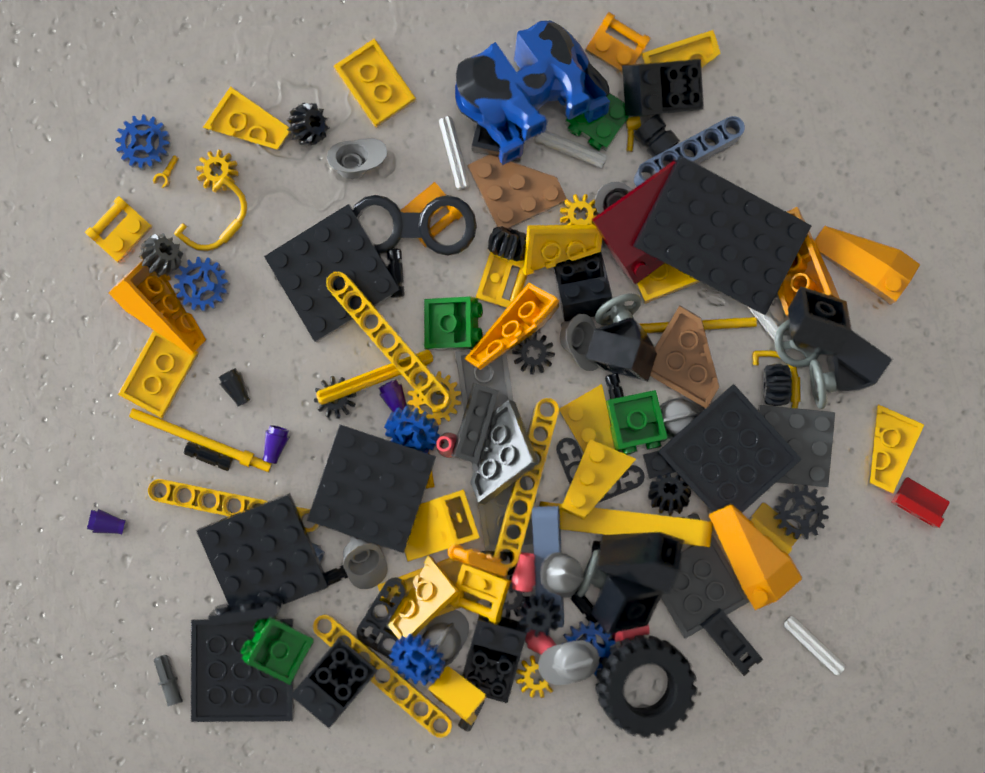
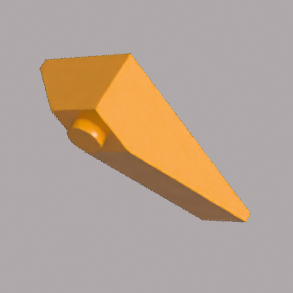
(873, 264)
(806, 271)
(157, 306)
(520, 320)
(758, 564)

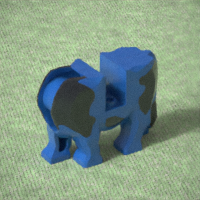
(550, 70)

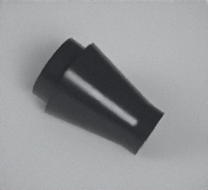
(234, 386)

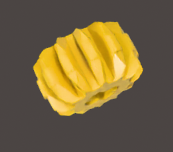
(226, 166)
(578, 206)
(529, 680)

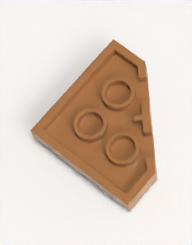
(514, 191)
(686, 359)

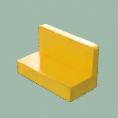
(767, 525)
(457, 694)

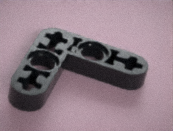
(564, 457)
(378, 623)

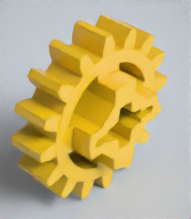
(437, 414)

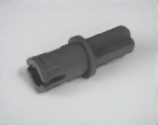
(167, 680)

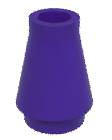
(393, 395)
(275, 441)
(105, 523)

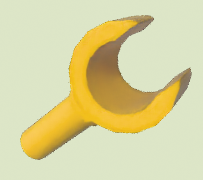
(632, 124)
(166, 172)

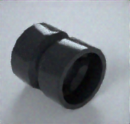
(656, 137)

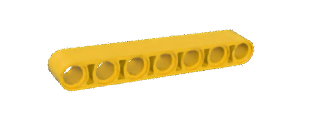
(379, 332)
(199, 493)
(527, 496)
(623, 522)
(395, 679)

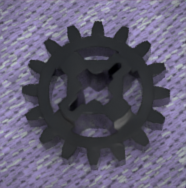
(803, 524)

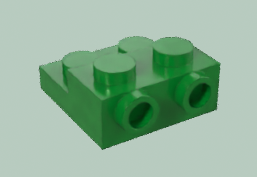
(602, 130)
(452, 323)
(636, 422)
(276, 649)

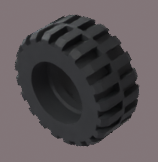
(672, 704)

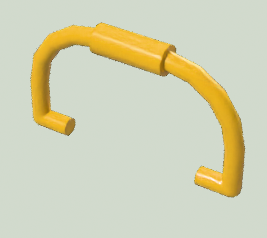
(230, 230)
(795, 391)

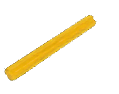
(368, 379)

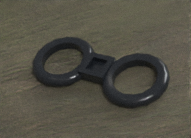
(418, 223)

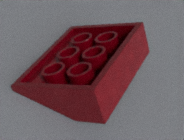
(623, 222)

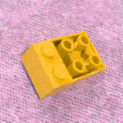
(440, 525)

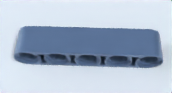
(697, 145)
(546, 541)

